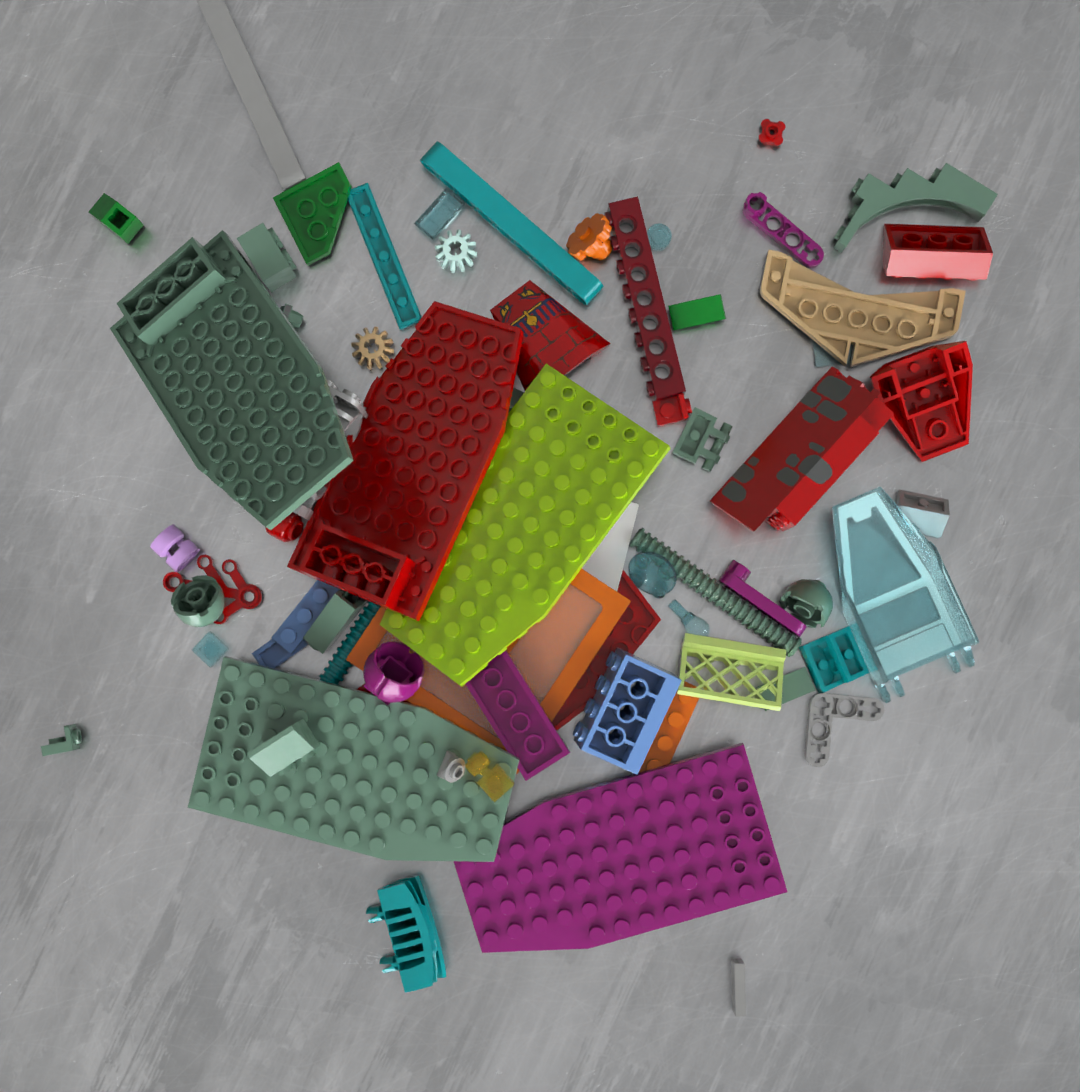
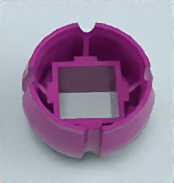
(400, 667)

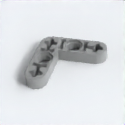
(833, 710)

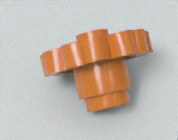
(591, 239)

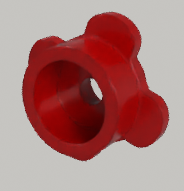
(770, 139)

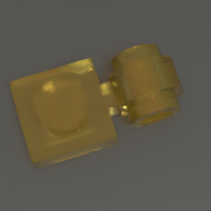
(494, 781)

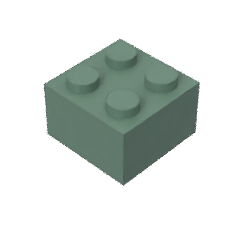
(264, 252)

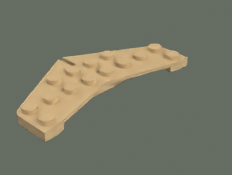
(841, 317)

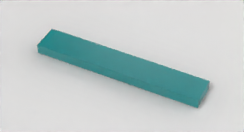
(384, 256)

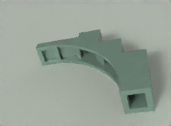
(945, 188)

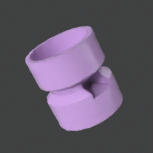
(168, 542)

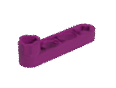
(780, 234)
(735, 577)

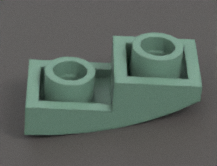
(794, 686)

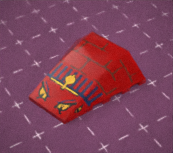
(550, 332)

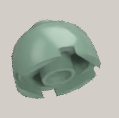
(198, 601)
(808, 602)

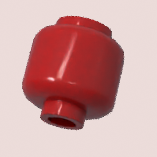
(288, 529)

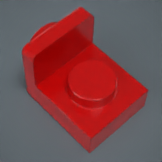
(671, 410)

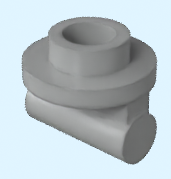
(451, 767)

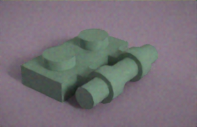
(694, 436)

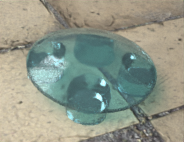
(652, 573)

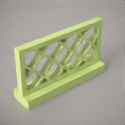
(739, 653)

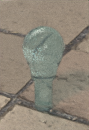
(692, 623)

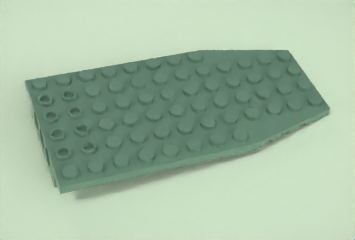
(233, 379)
(371, 776)

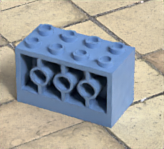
(637, 722)

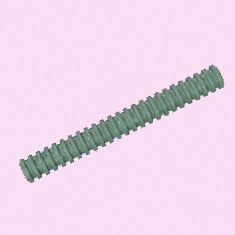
(720, 595)

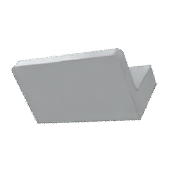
(925, 511)

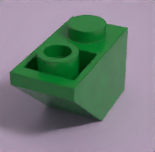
(116, 218)

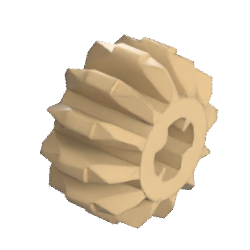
(365, 341)

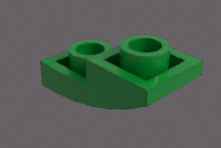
(697, 312)

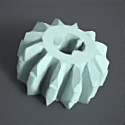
(445, 253)

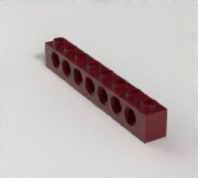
(630, 212)

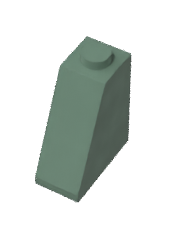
(334, 620)

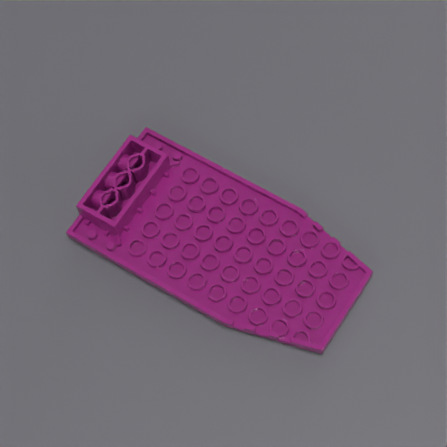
(626, 858)

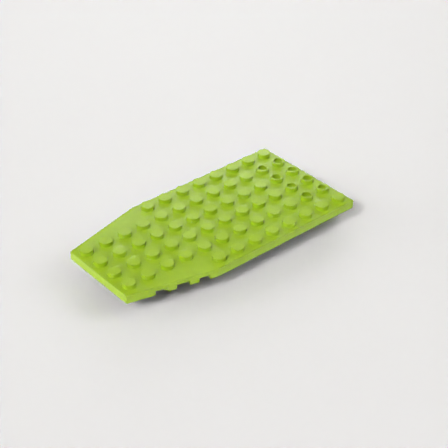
(534, 523)

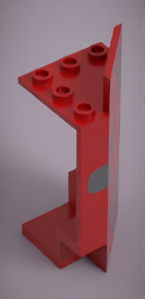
(804, 453)

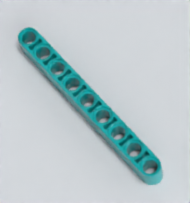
(511, 223)

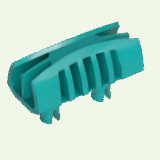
(411, 932)

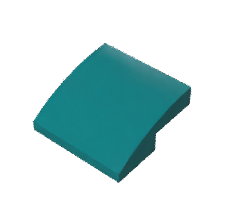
(834, 659)

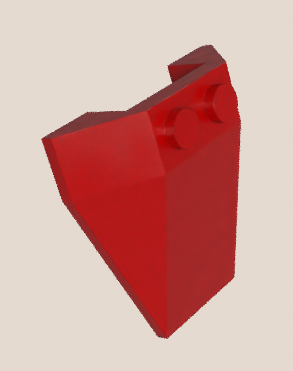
(929, 397)

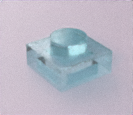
(210, 649)

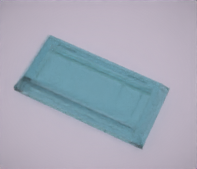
(440, 213)

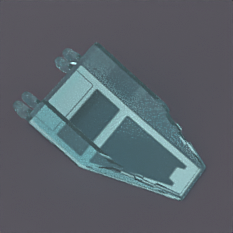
(896, 592)

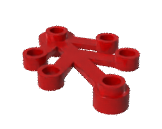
(238, 594)

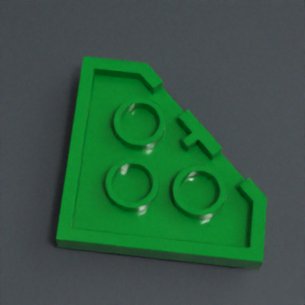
(315, 211)

